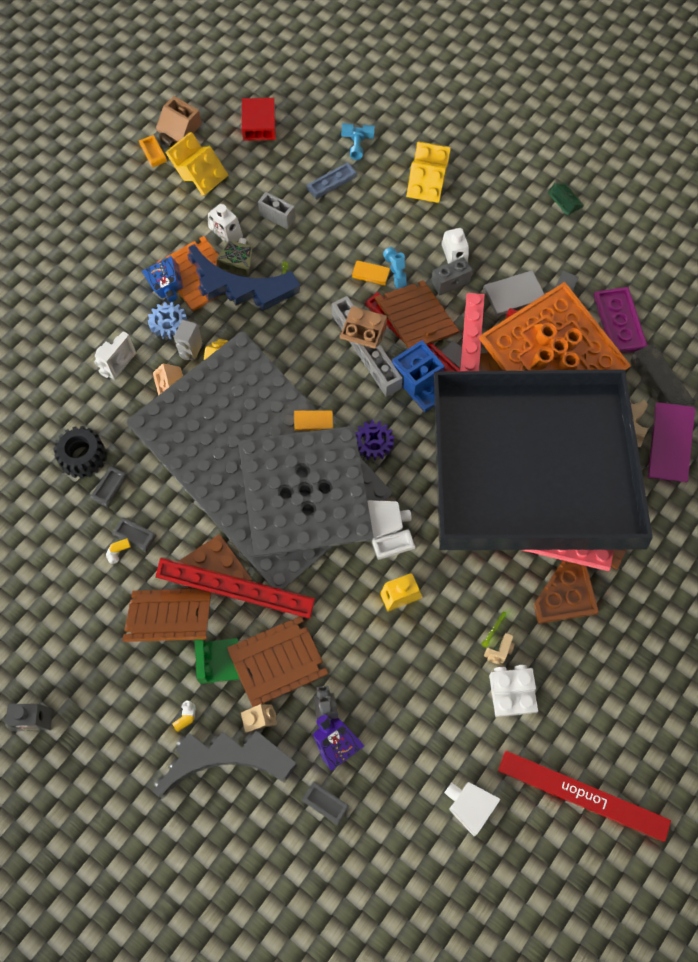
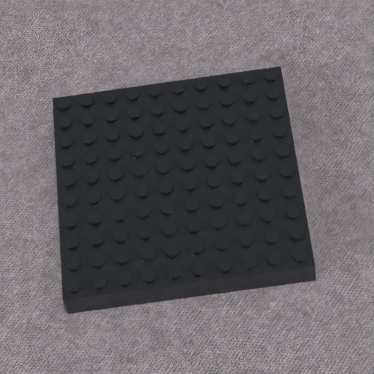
(538, 461)

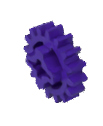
(377, 446)

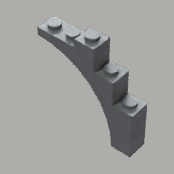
(196, 757)

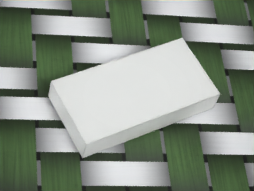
(393, 544)

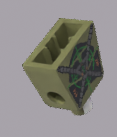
(236, 258)

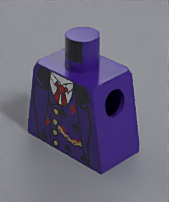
(335, 741)

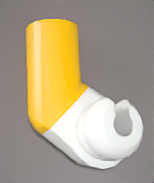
(115, 548)
(188, 716)

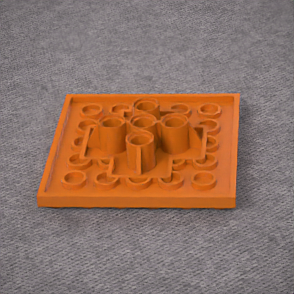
(522, 341)

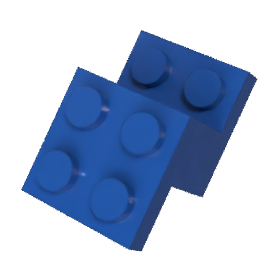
(418, 370)

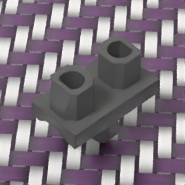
(325, 703)

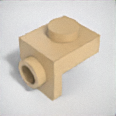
(506, 647)
(258, 718)

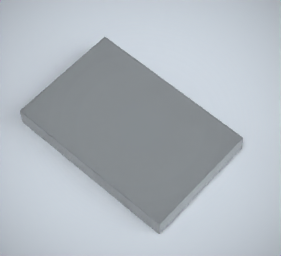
(513, 292)

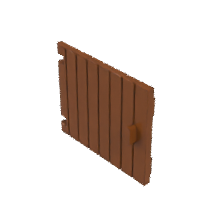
(417, 314)
(167, 615)
(278, 661)

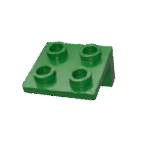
(214, 661)

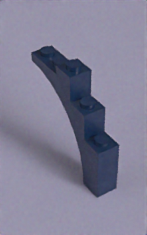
(264, 291)

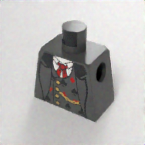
(26, 717)

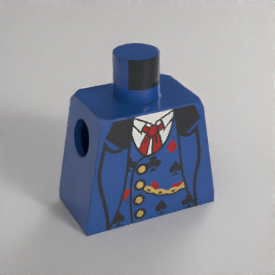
(165, 278)

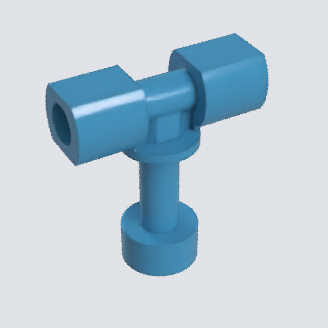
(357, 135)
(397, 265)

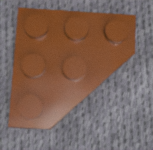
(218, 557)
(566, 595)

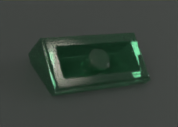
(565, 198)

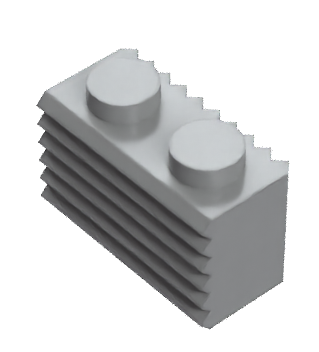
(276, 210)
(188, 340)

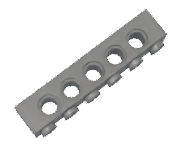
(374, 359)

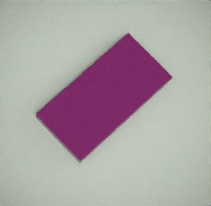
(620, 319)
(671, 442)

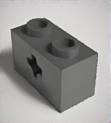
(451, 276)

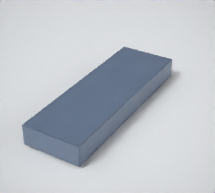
(331, 180)

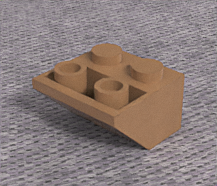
(178, 119)
(364, 327)

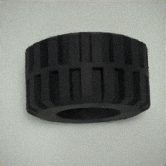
(70, 443)

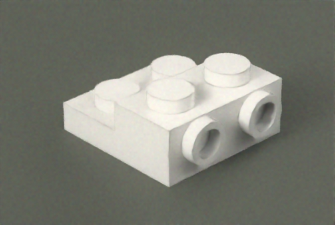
(115, 357)
(513, 691)

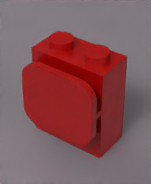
(258, 119)

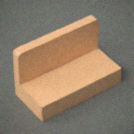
(166, 376)

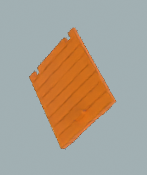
(189, 276)

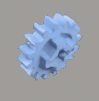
(167, 319)

